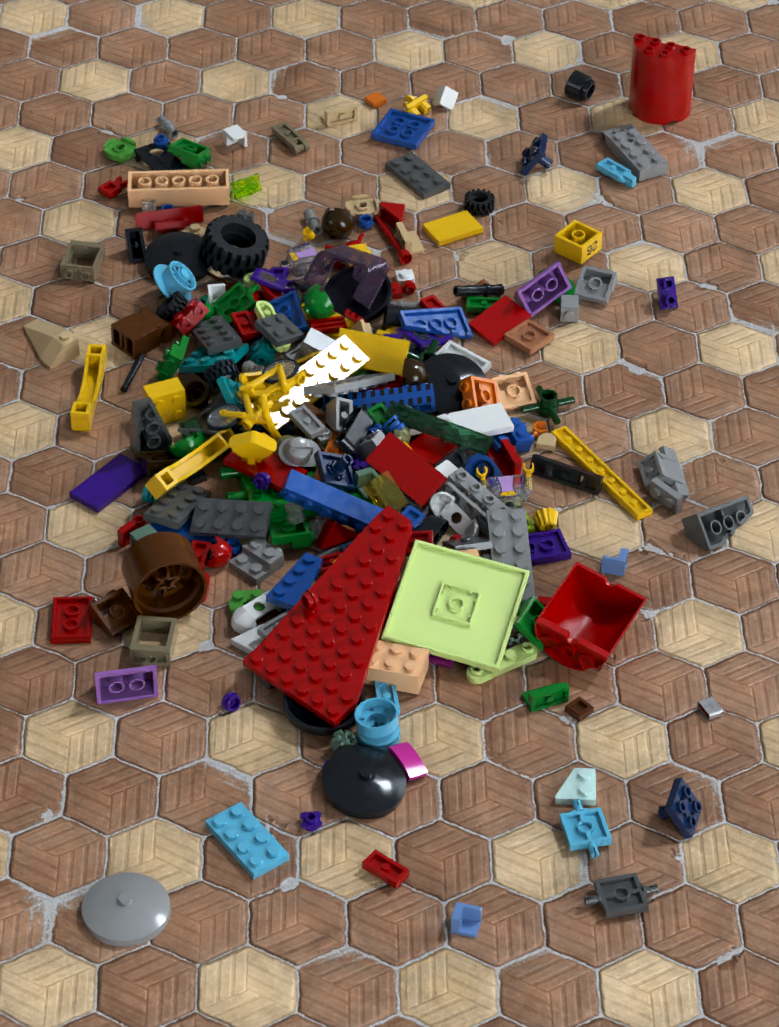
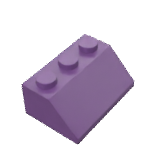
(543, 289)
(126, 684)

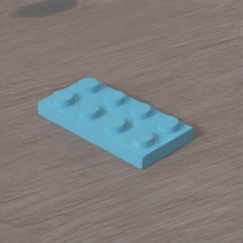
(247, 840)

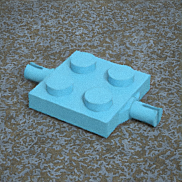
(585, 828)

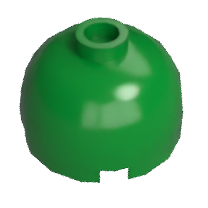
(317, 303)
(187, 444)

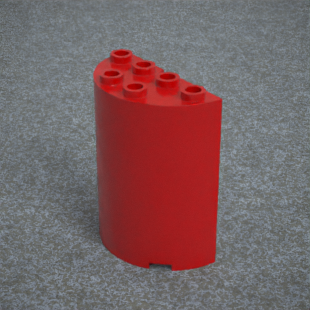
(661, 80)
(586, 619)

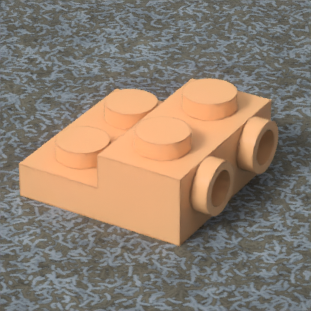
(514, 390)

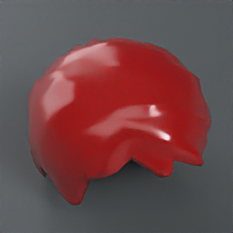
(221, 553)

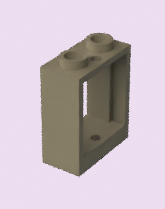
(77, 250)
(160, 654)

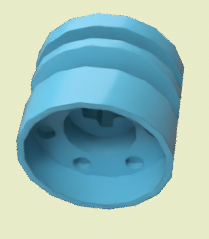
(377, 723)

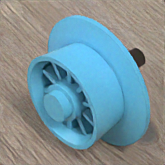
(174, 278)

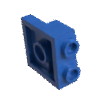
(519, 437)

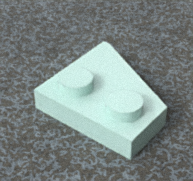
(579, 785)

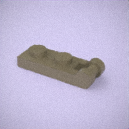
(290, 137)

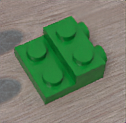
(192, 153)
(171, 359)
(297, 535)
(525, 622)

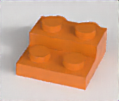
(478, 392)

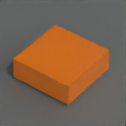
(375, 100)

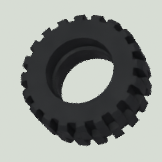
(239, 232)

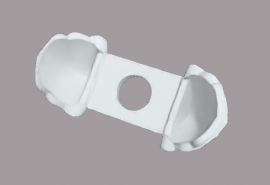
(444, 505)
(245, 616)

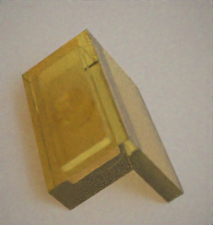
(385, 492)

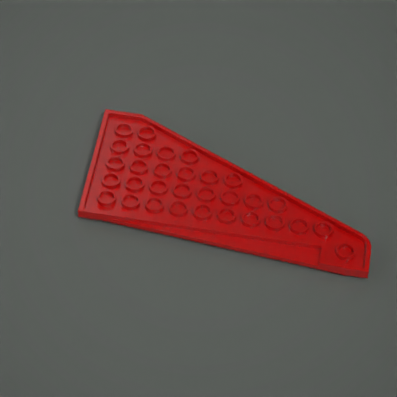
(327, 650)

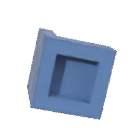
(615, 565)
(466, 919)

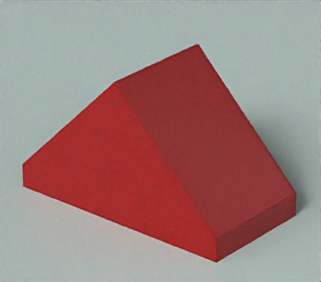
(392, 213)
(333, 534)

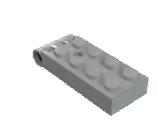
(635, 152)

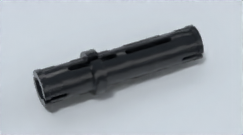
(478, 290)

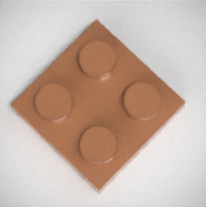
(529, 336)

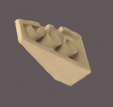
(52, 343)

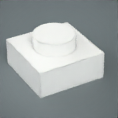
(404, 275)

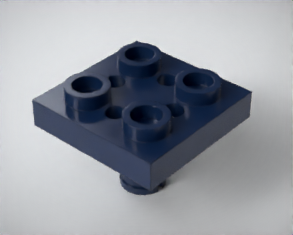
(535, 154)
(338, 470)
(682, 808)

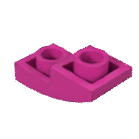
(409, 760)

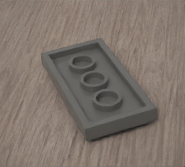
(417, 175)
(215, 335)
(176, 506)
(231, 518)

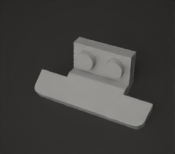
(666, 468)

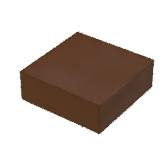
(579, 709)

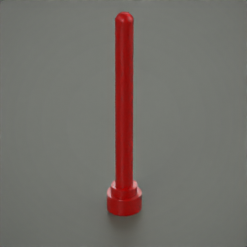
(403, 255)

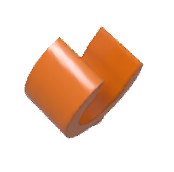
(539, 428)

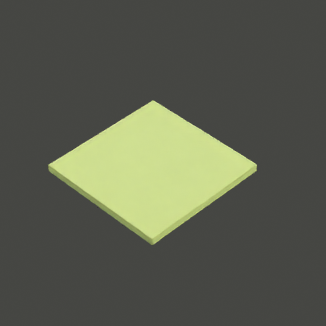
(456, 605)

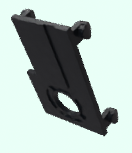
(160, 162)

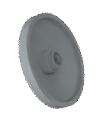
(126, 909)

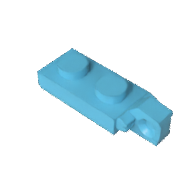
(616, 172)

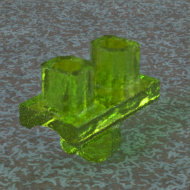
(246, 186)

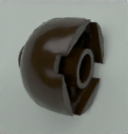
(337, 223)
(414, 372)

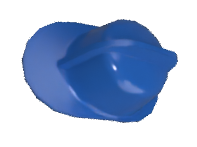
(480, 461)

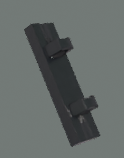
(566, 474)

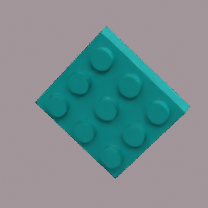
(199, 359)

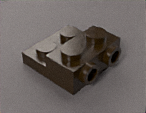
(155, 461)

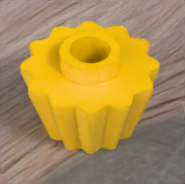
(545, 518)

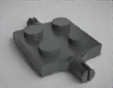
(621, 895)

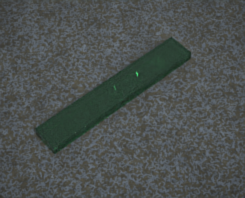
(440, 428)

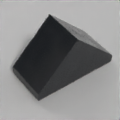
(135, 244)

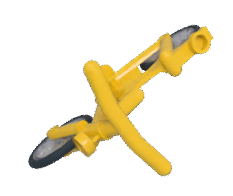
(280, 373)

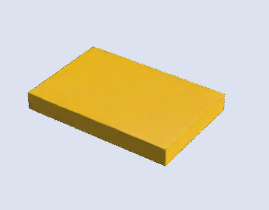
(452, 228)

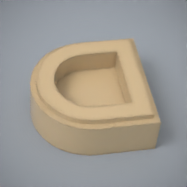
(546, 442)

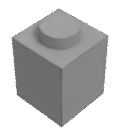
(569, 308)

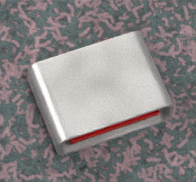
(710, 708)

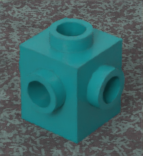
(262, 352)

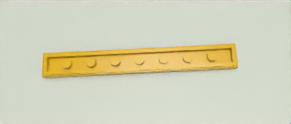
(611, 482)

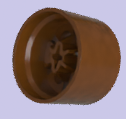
(153, 575)

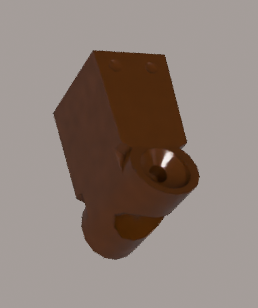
(141, 332)

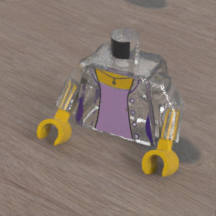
(301, 255)
(510, 489)

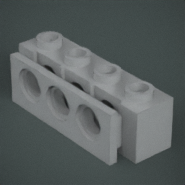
(474, 492)

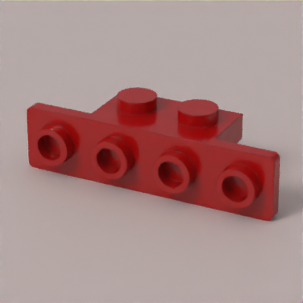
(169, 218)
(507, 459)

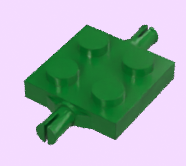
(236, 300)

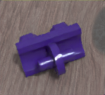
(666, 293)

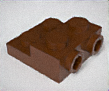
(114, 612)

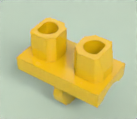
(414, 104)

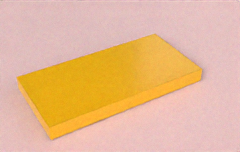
(384, 352)

